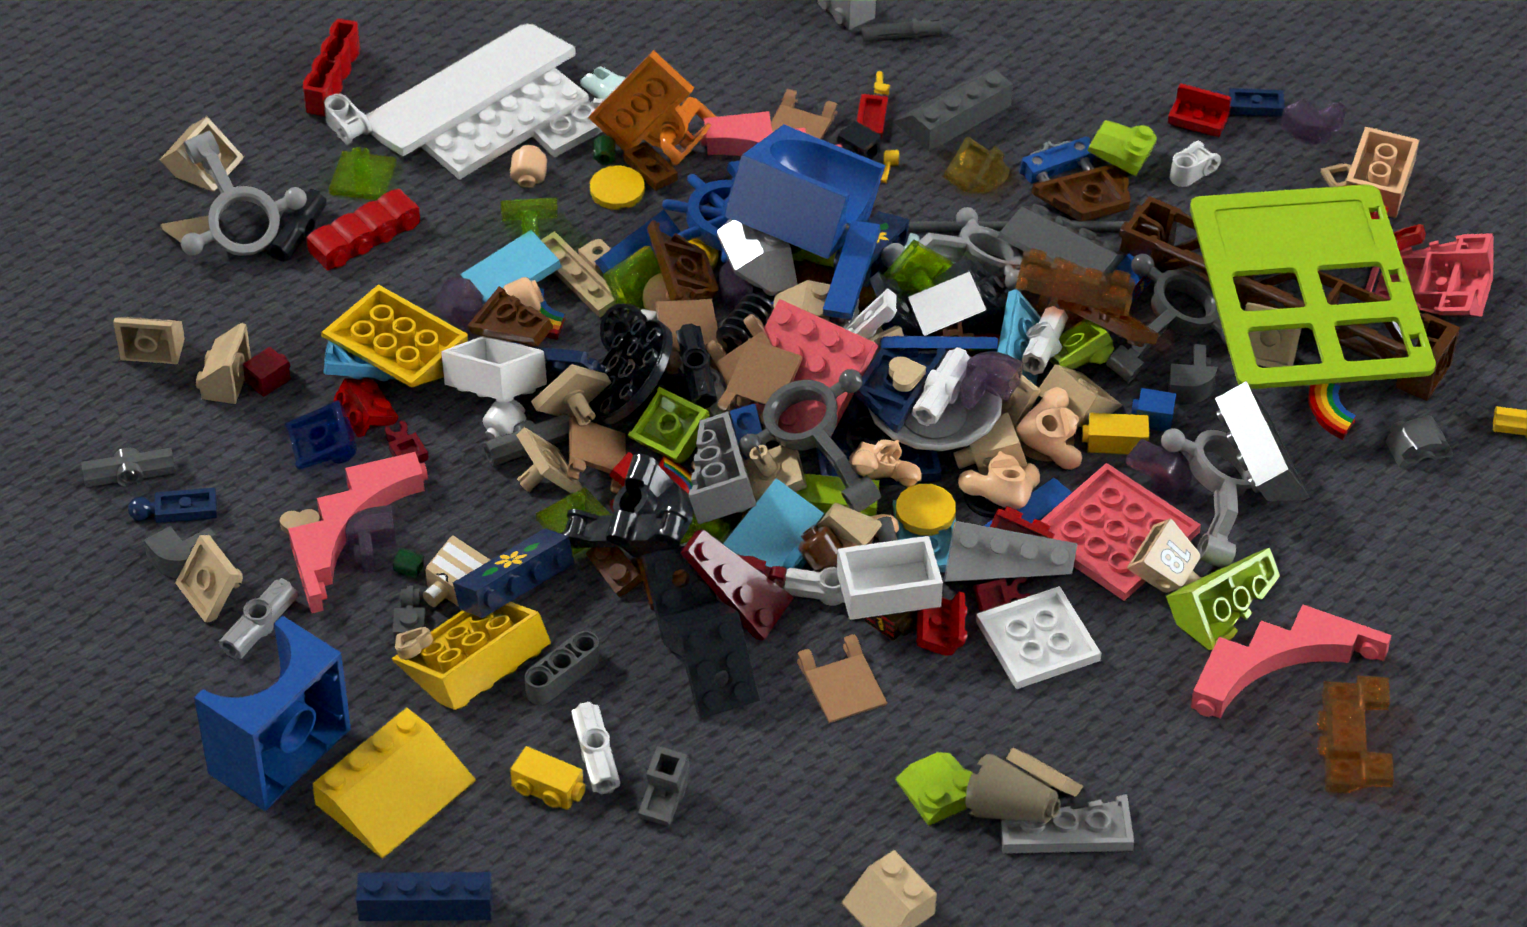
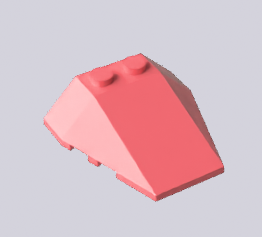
(1447, 277)

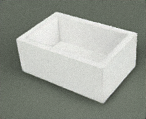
(494, 368)
(889, 577)

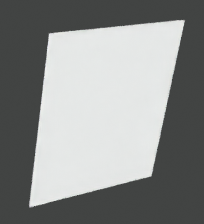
(947, 303)

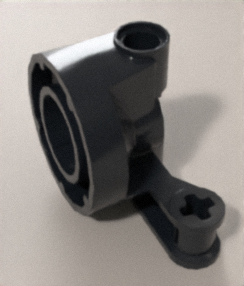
(646, 518)

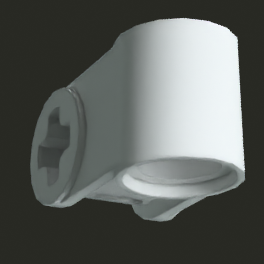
(345, 118)
(1193, 164)

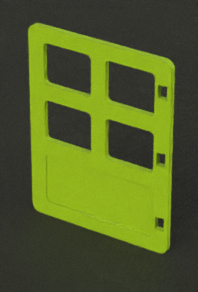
(1301, 235)

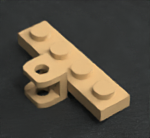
(581, 272)

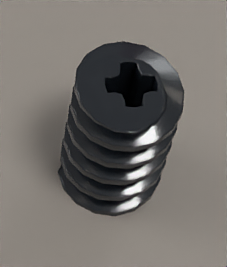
(733, 330)

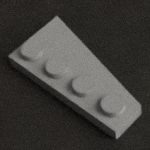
(1085, 829)

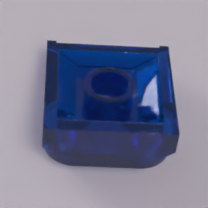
(322, 436)

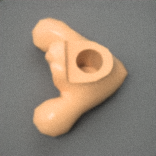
(1049, 427)
(884, 462)
(1005, 483)

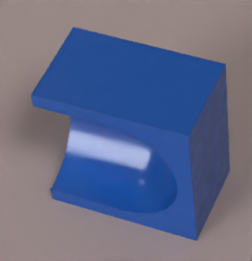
(803, 190)
(277, 735)

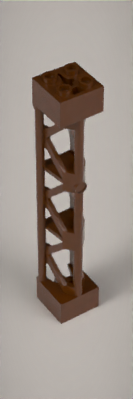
(1154, 232)

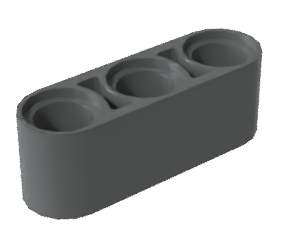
(562, 667)

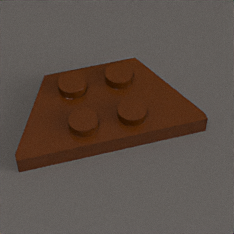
(1087, 193)
(683, 266)

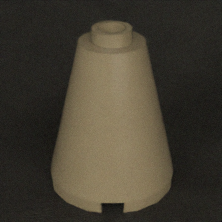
(1009, 793)

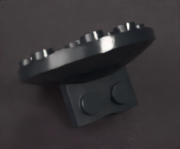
(636, 371)

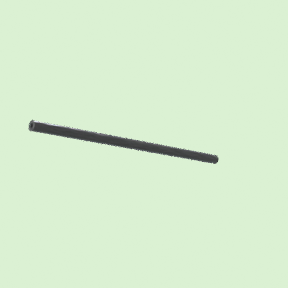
(952, 226)

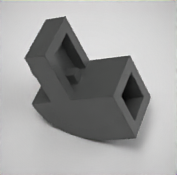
(1194, 381)
(169, 552)
(667, 785)

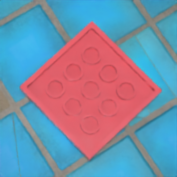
(825, 353)
(1110, 522)

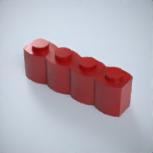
(331, 65)
(362, 230)

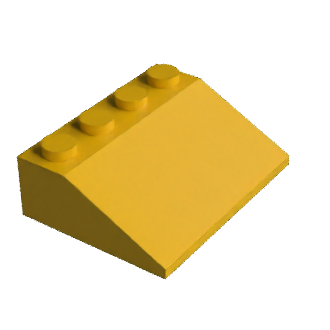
(395, 336)
(475, 653)
(392, 783)

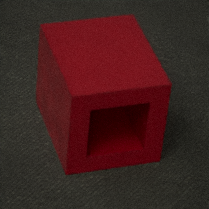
(267, 371)

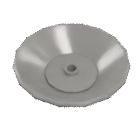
(954, 428)

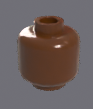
(820, 547)

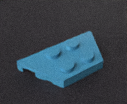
(344, 363)

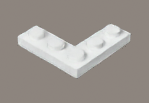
(871, 318)

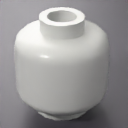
(502, 418)

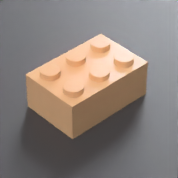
(1386, 163)

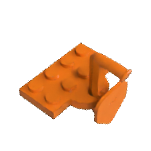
(650, 110)

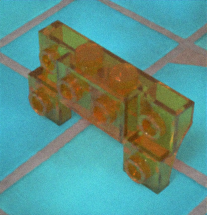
(1079, 286)
(1344, 735)

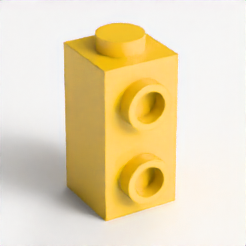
(1114, 432)
(547, 778)

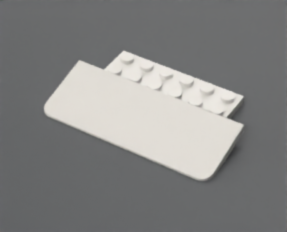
(482, 102)

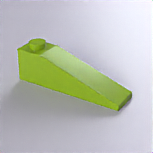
(1216, 601)

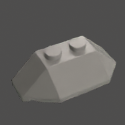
(758, 257)

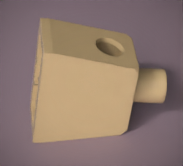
(1000, 438)

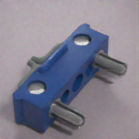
(1057, 159)

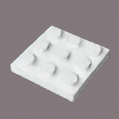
(1038, 637)

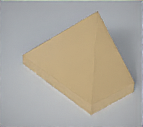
(180, 228)
(850, 524)

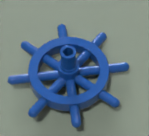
(718, 195)

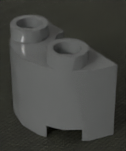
(1416, 441)

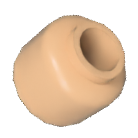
(528, 166)
(526, 291)

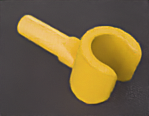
(879, 86)
(891, 158)

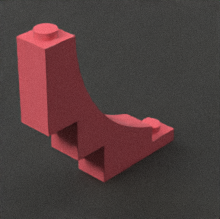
(737, 133)
(369, 485)
(1313, 638)

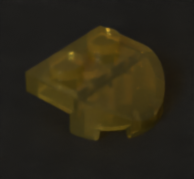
(977, 168)

